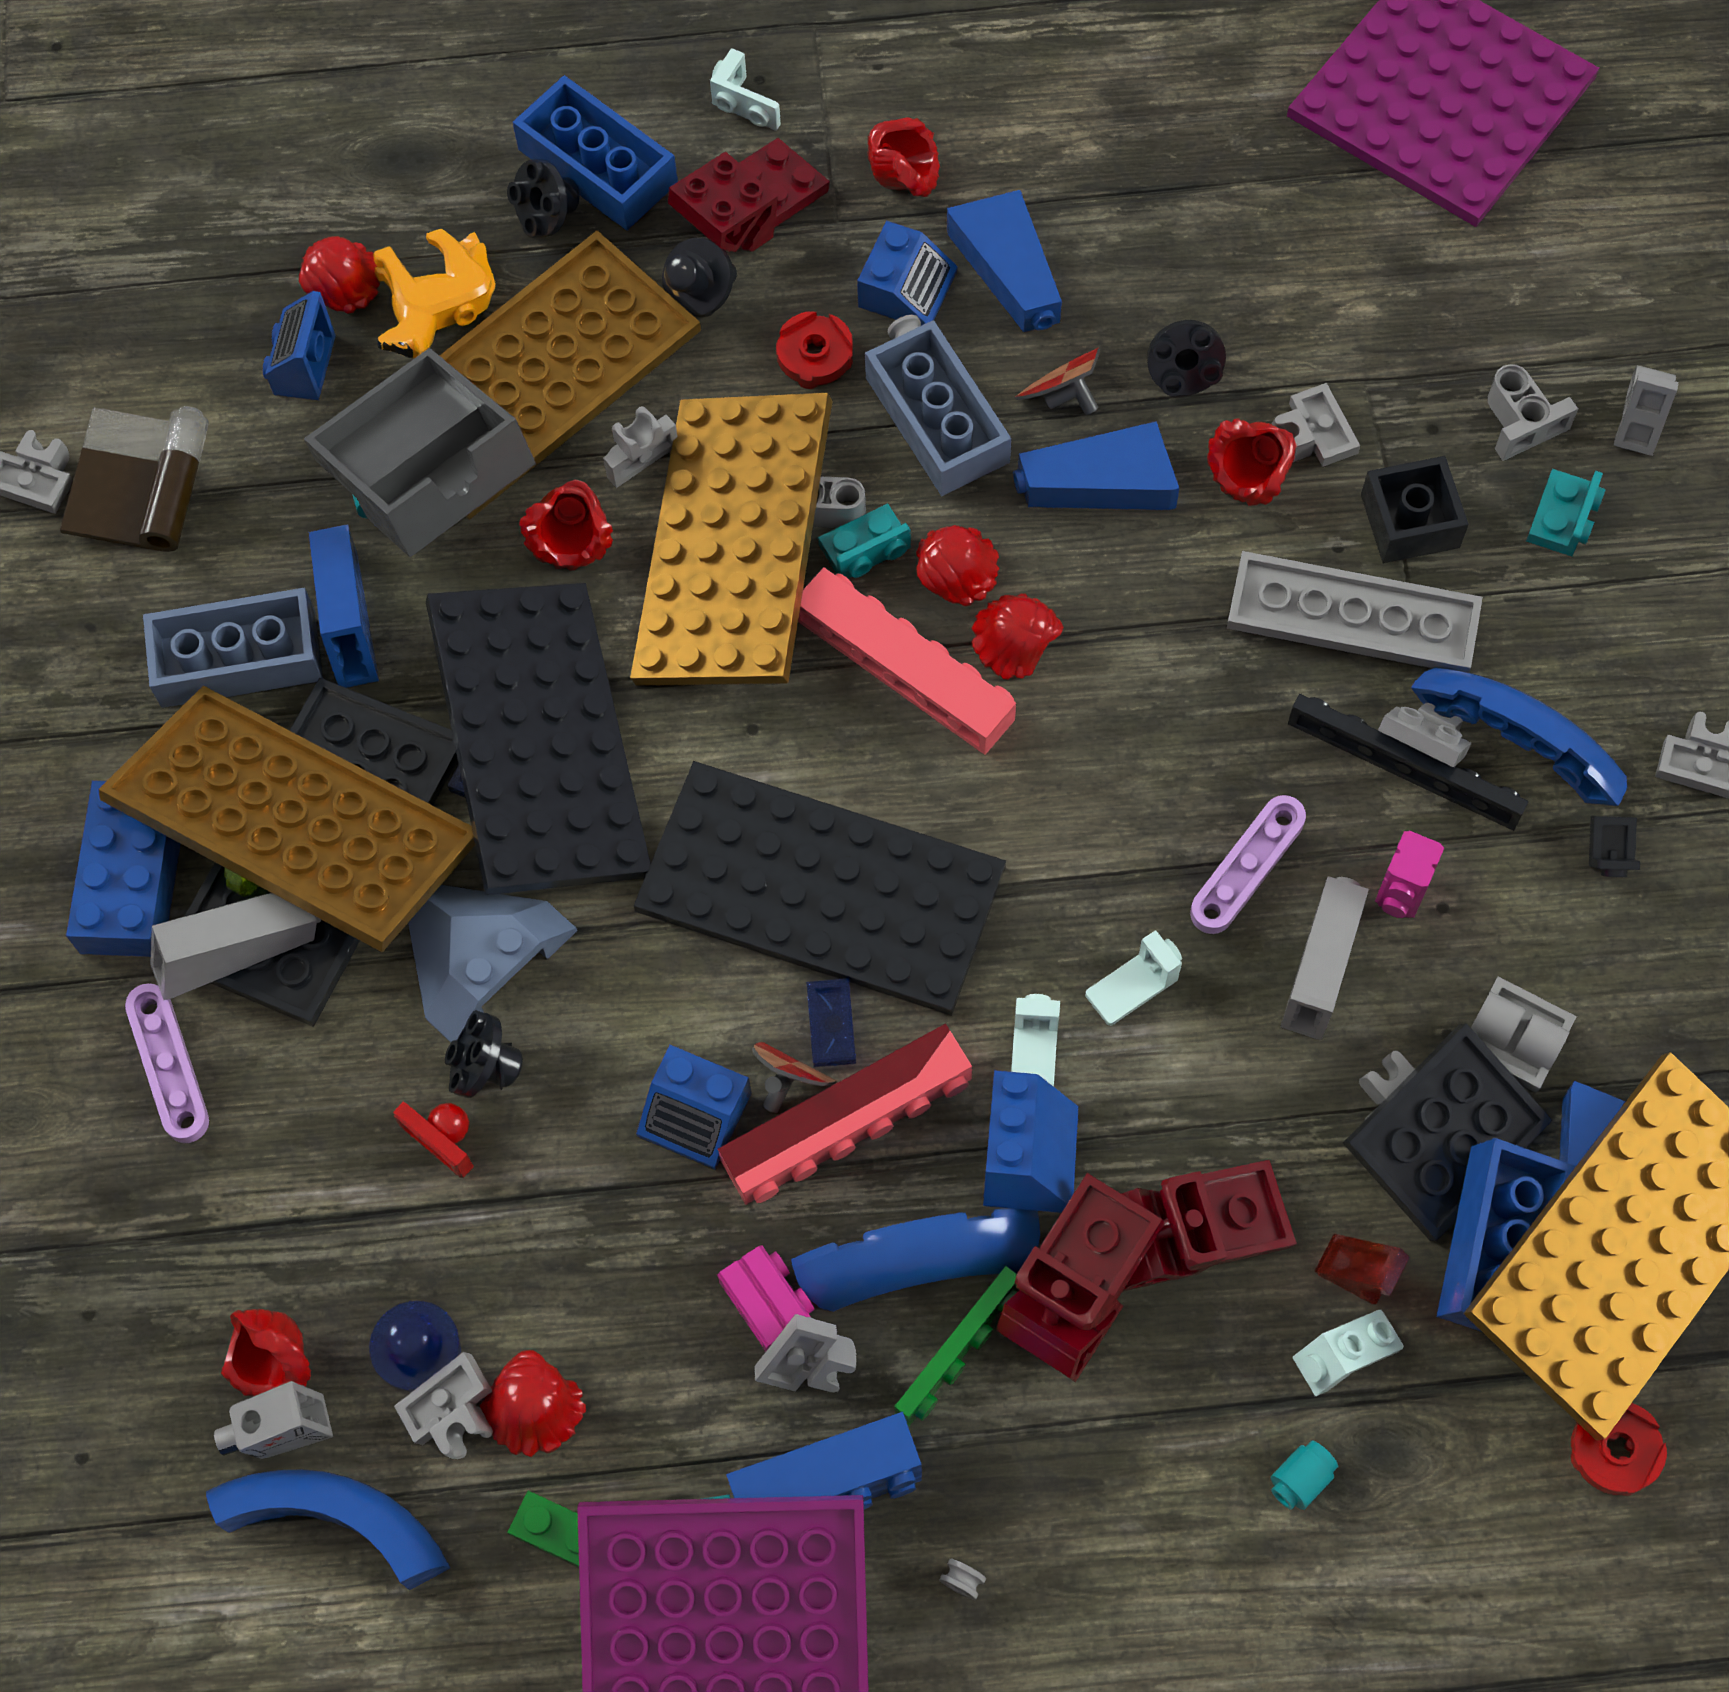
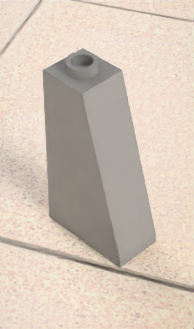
(225, 940)
(1325, 957)

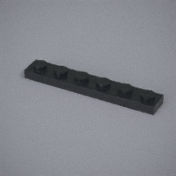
(1454, 784)

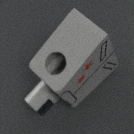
(275, 1422)

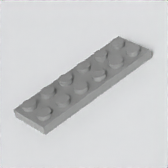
(1355, 612)

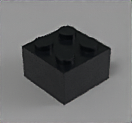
(1414, 509)

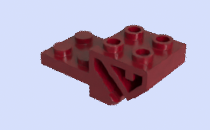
(747, 199)
(1212, 1221)
(1077, 1275)

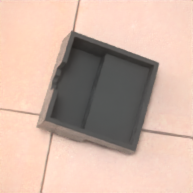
(422, 451)

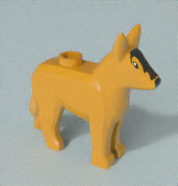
(435, 299)

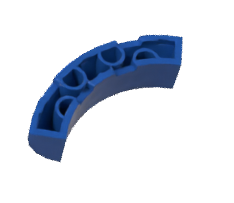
(1528, 725)
(916, 1255)
(335, 1499)

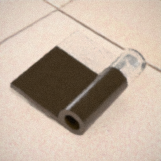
(135, 478)

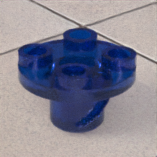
(413, 1344)

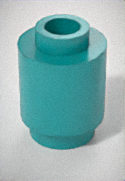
(1303, 1475)

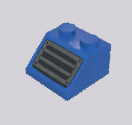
(905, 275)
(300, 349)
(693, 1106)

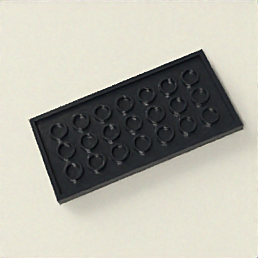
(537, 738)
(384, 743)
(821, 887)

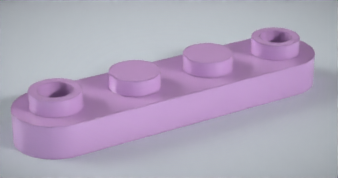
(1247, 864)
(167, 1063)

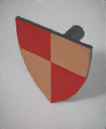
(1066, 384)
(787, 1070)

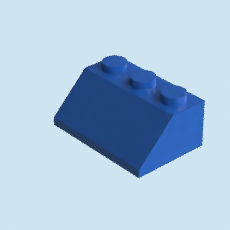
(1030, 1144)

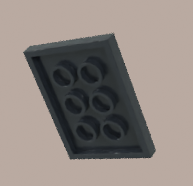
(1426, 1127)

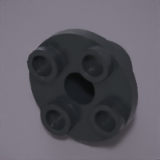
(542, 197)
(699, 276)
(1186, 358)
(481, 1057)

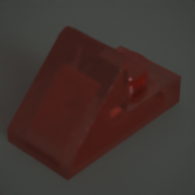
(1362, 1266)

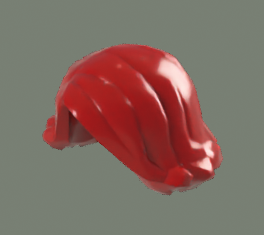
(904, 156)
(341, 273)
(1250, 459)
(567, 527)
(957, 564)
(1014, 634)
(264, 1352)
(532, 1406)

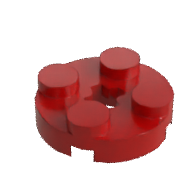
(817, 368)
(1621, 1475)

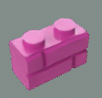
(1409, 875)
(763, 1294)

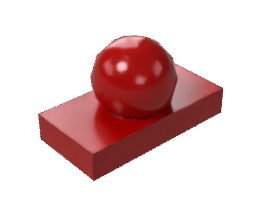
(439, 1133)

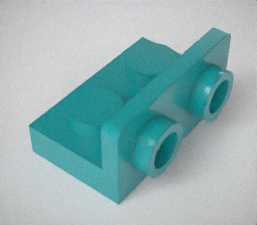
(1564, 512)
(866, 542)

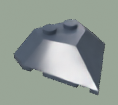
(473, 946)

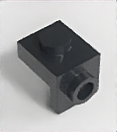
(1613, 845)

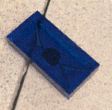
(831, 1023)

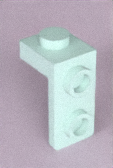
(732, 98)
(1136, 980)
(1035, 1036)
(1346, 1350)

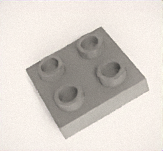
(1522, 1031)

